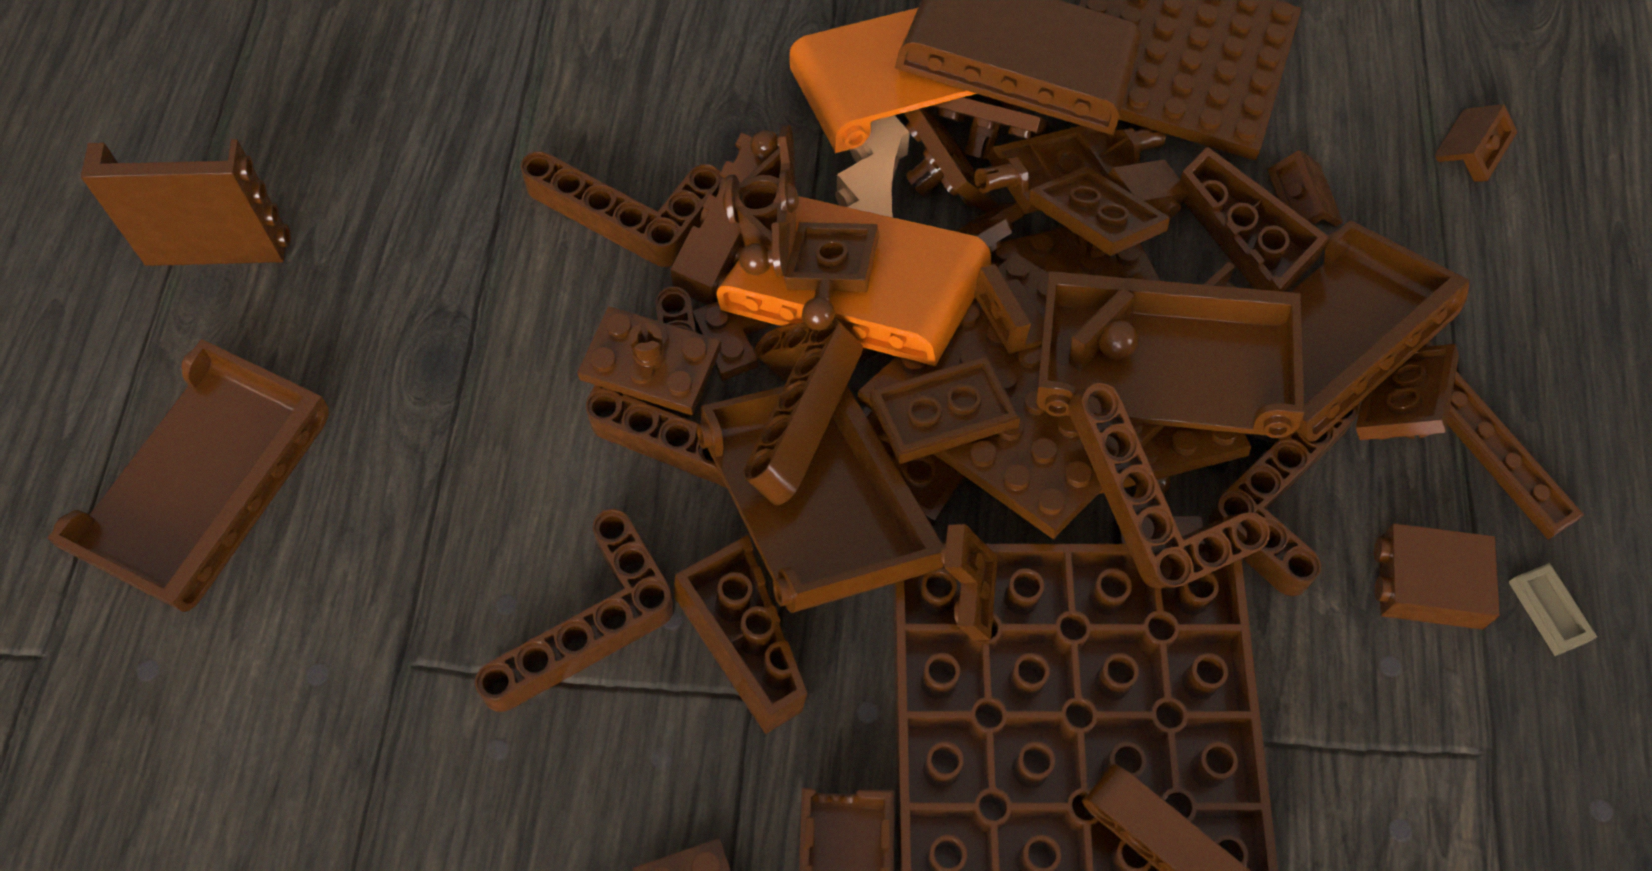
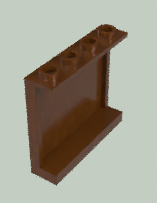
(189, 208)

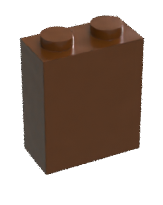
(1437, 576)

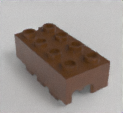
(847, 831)

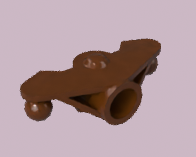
(766, 204)

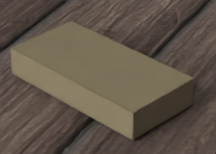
(1552, 609)

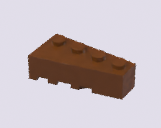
(1250, 224)
(715, 246)
(742, 630)

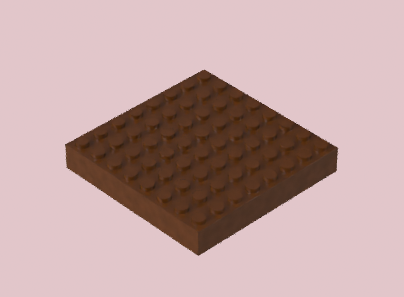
(1075, 678)

